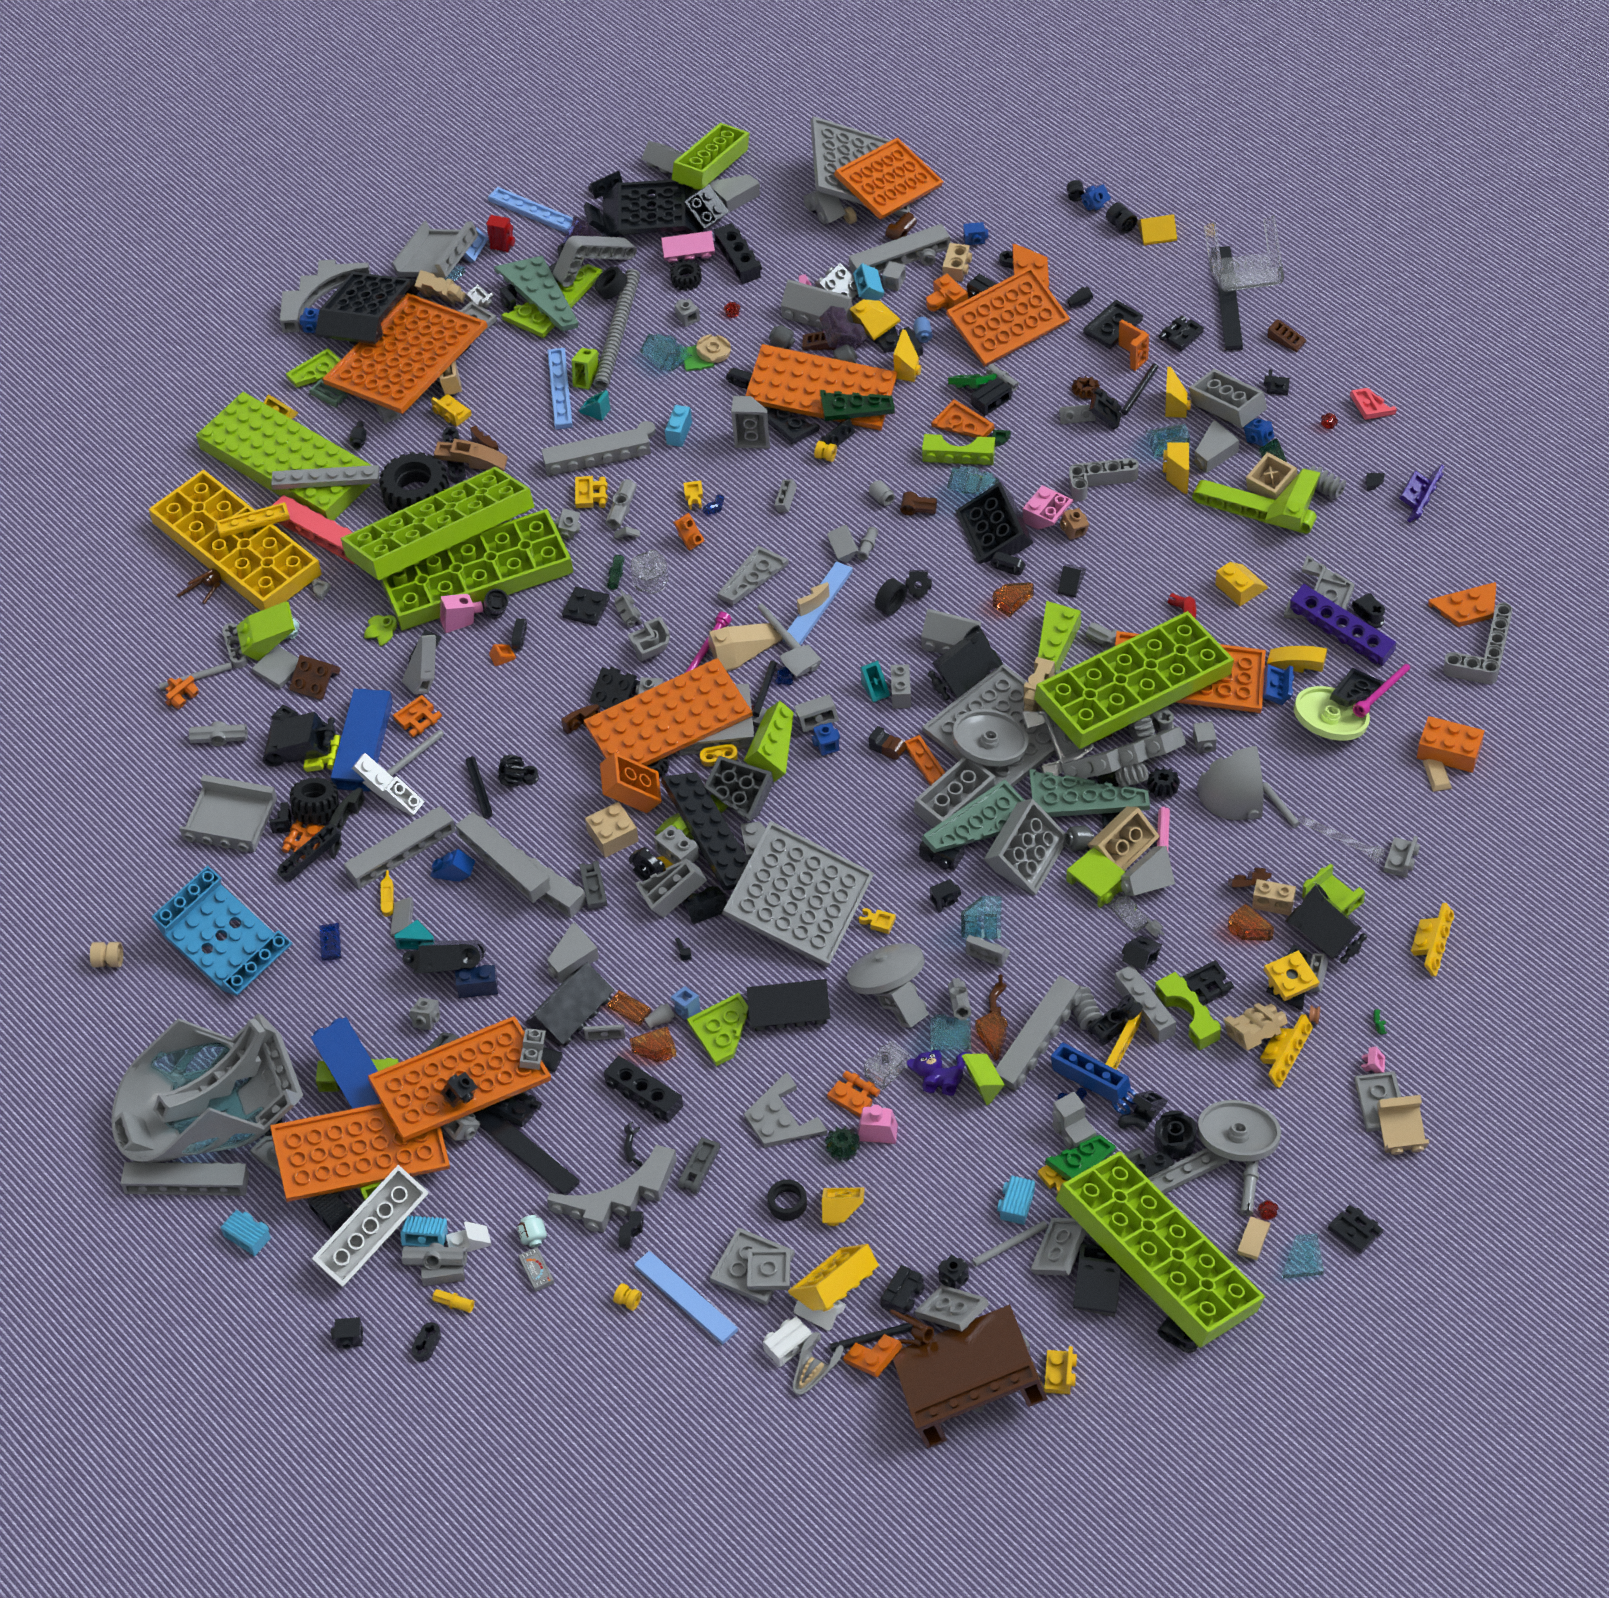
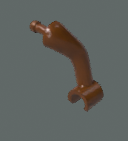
(996, 991)

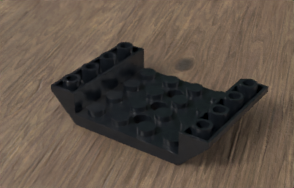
(628, 209)
(361, 306)

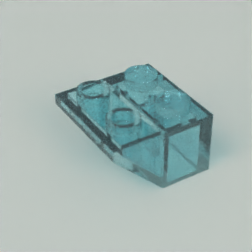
(664, 351)
(1160, 436)
(970, 480)
(983, 918)
(949, 1033)

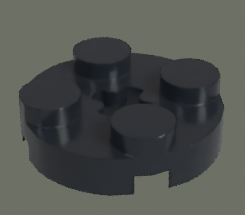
(645, 864)

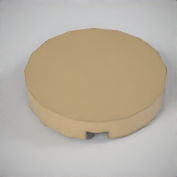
(713, 348)

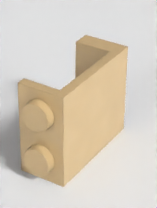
(1402, 1124)

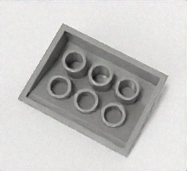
(1026, 846)

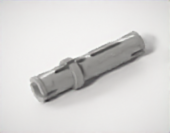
(1250, 1177)

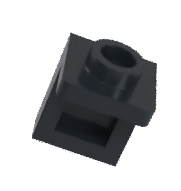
(507, 297)

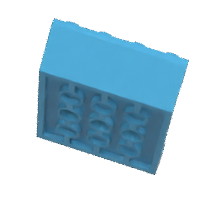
(203, 911)

